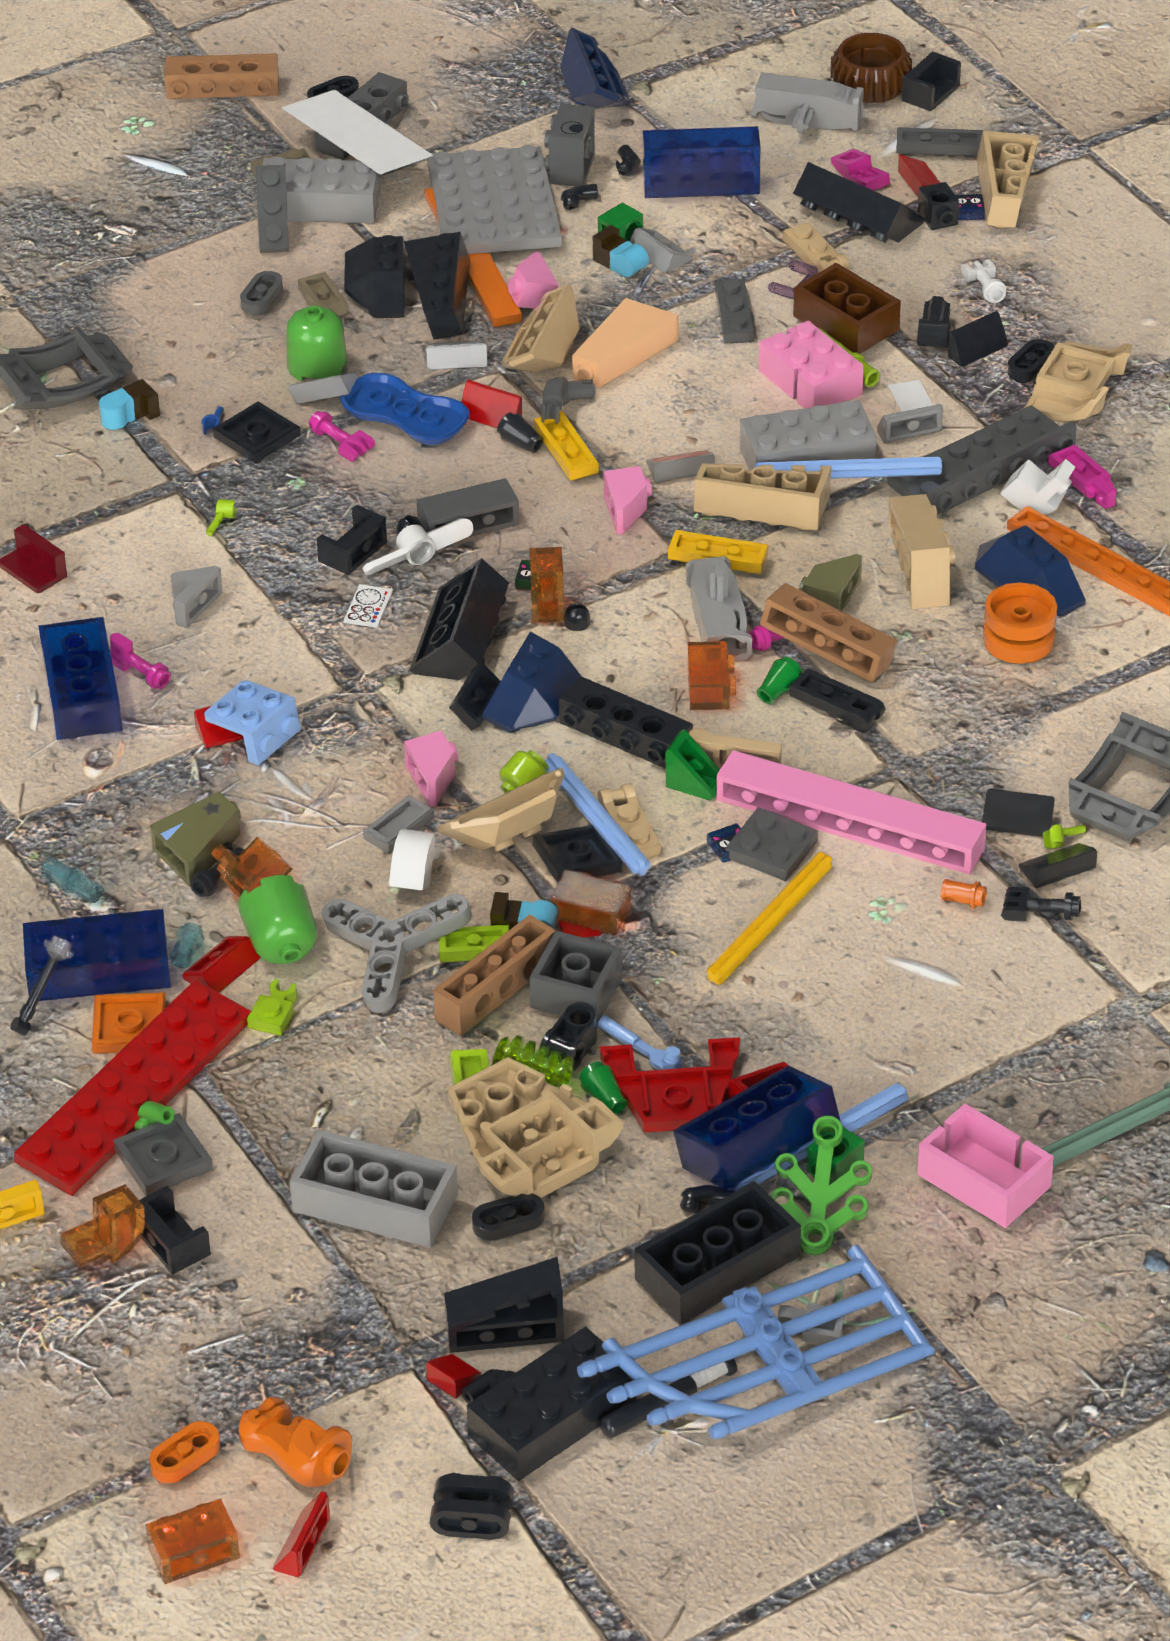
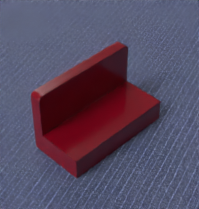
(34, 561)

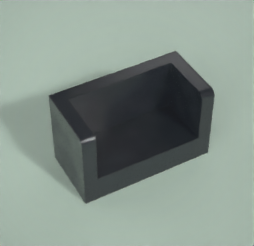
(931, 81)
(357, 544)
(170, 1234)

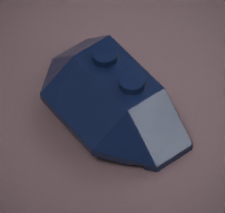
(591, 74)
(1030, 559)
(531, 686)

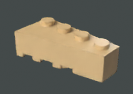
(1004, 173)
(921, 550)

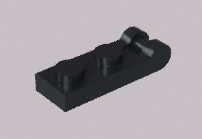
(837, 699)

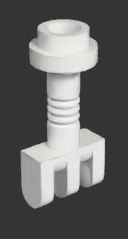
(993, 289)

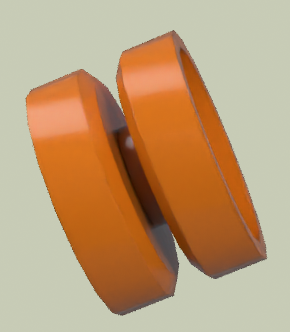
(1020, 623)

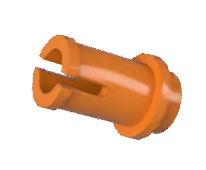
(964, 893)

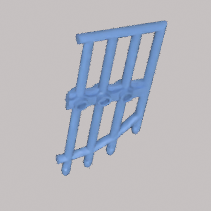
(774, 1346)

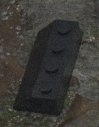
(856, 204)
(461, 623)

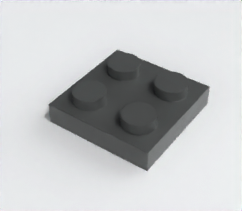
(772, 843)
(163, 1154)

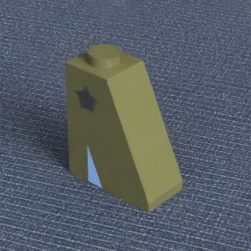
(194, 832)

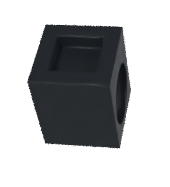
(938, 206)

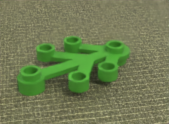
(821, 1193)

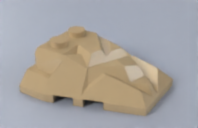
(529, 1131)

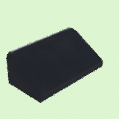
(977, 339)
(1018, 812)
(1059, 864)

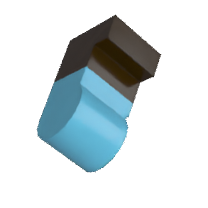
(618, 253)
(128, 405)
(512, 911)

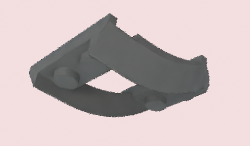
(22, 365)
(1107, 811)

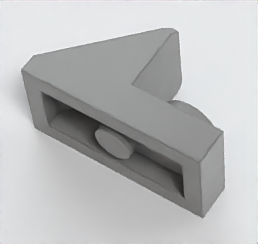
(194, 592)

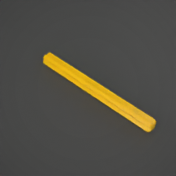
(769, 918)

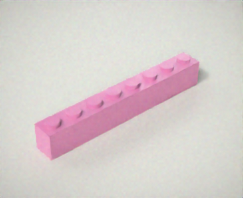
(852, 812)

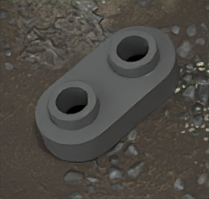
(261, 292)

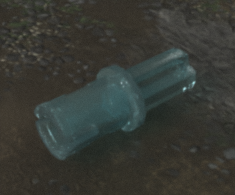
(71, 879)

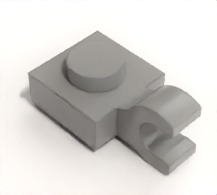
(819, 1334)

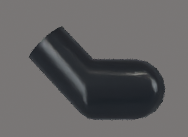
(630, 161)
(582, 192)
(706, 1193)
(484, 1383)

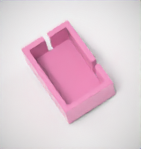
(810, 366)
(980, 1164)

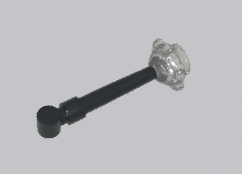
(58, 950)

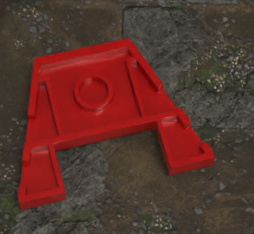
(673, 1096)

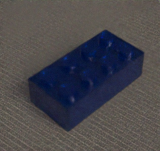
(701, 162)
(80, 678)
(109, 954)
(754, 1127)

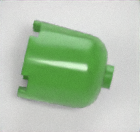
(315, 343)
(278, 919)

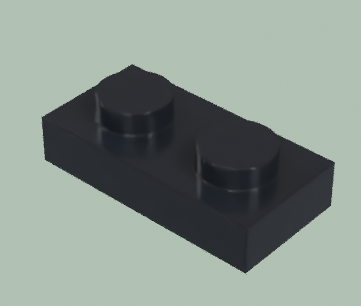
(475, 696)

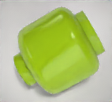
(521, 769)

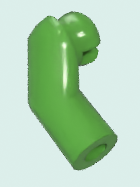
(154, 1112)

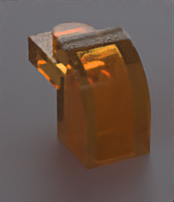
(251, 866)
(112, 1232)

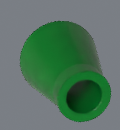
(779, 678)
(601, 1084)

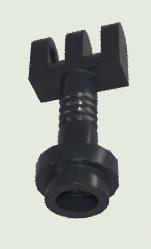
(205, 882)
(1019, 902)

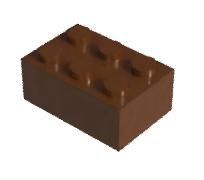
(847, 308)

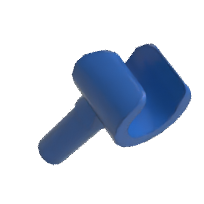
(211, 421)

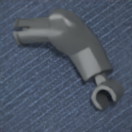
(559, 393)

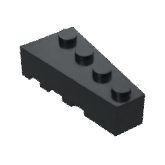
(441, 279)

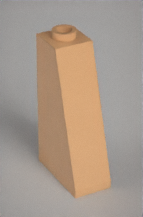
(624, 341)

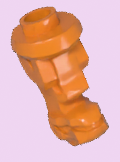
(297, 1445)

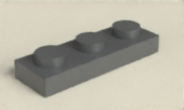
(938, 141)
(272, 208)
(734, 311)

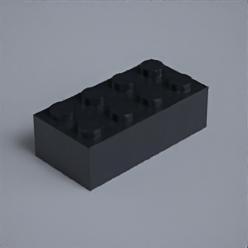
(717, 1252)
(544, 1406)

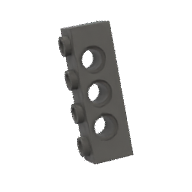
(381, 97)

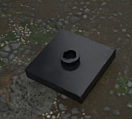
(256, 432)
(577, 851)

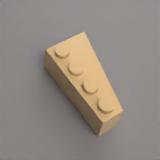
(763, 494)

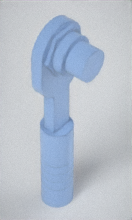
(658, 1058)

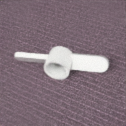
(420, 546)

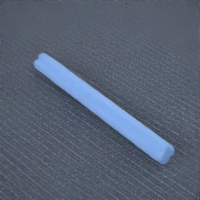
(869, 467)
(600, 818)
(851, 1120)

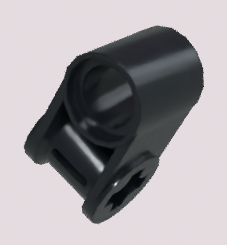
(573, 1033)

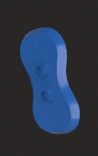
(393, 402)

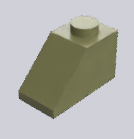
(834, 581)

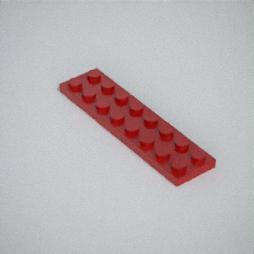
(149, 1068)

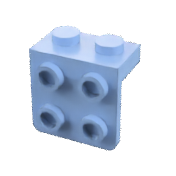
(260, 715)

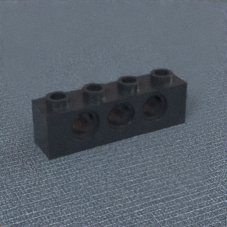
(620, 720)

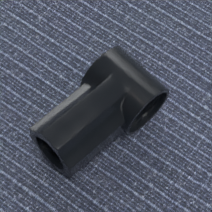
(935, 323)

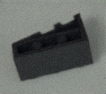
(507, 1310)

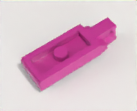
(1087, 475)

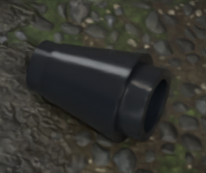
(519, 432)

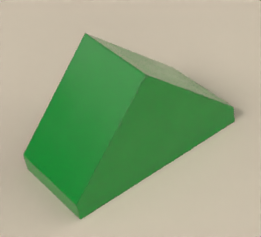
(690, 768)

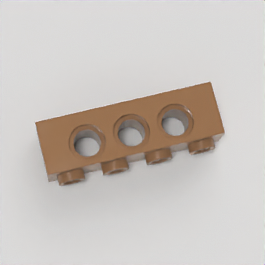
(221, 76)
(828, 632)
(491, 976)

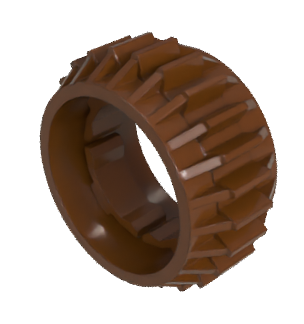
(872, 63)

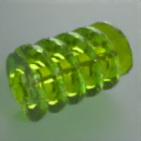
(555, 1072)

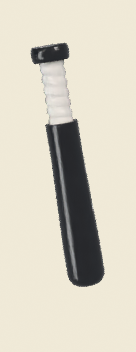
(637, 1410)

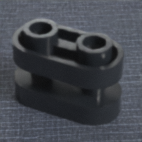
(471, 1506)

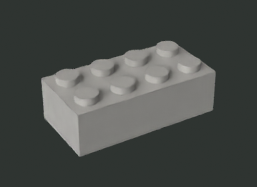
(329, 190)
(809, 434)
(374, 1188)

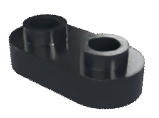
(343, 84)
(1029, 360)
(508, 1216)

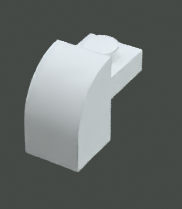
(1036, 489)
(413, 859)

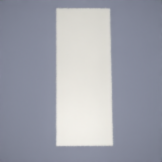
(357, 132)

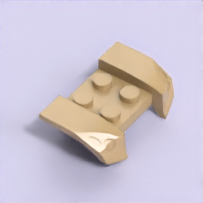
(1074, 380)

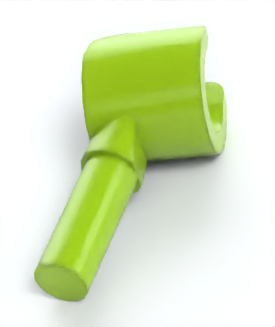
(224, 509)
(1055, 836)

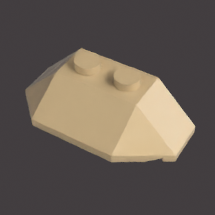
(545, 333)
(507, 815)

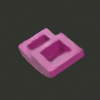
(858, 168)

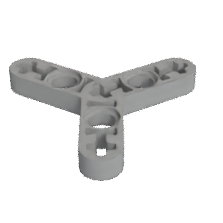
(394, 952)

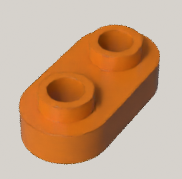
(180, 1455)

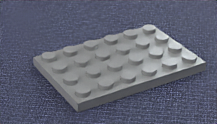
(495, 199)

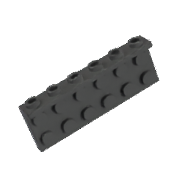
(988, 458)

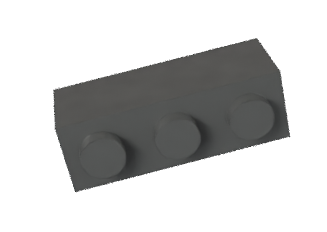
(486, 505)

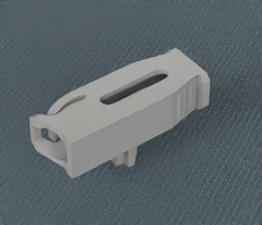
(808, 103)
(718, 604)

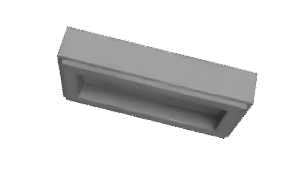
(407, 814)

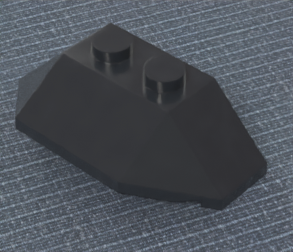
(377, 276)

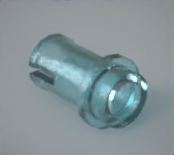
(189, 938)

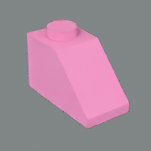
(531, 281)
(626, 495)
(431, 764)

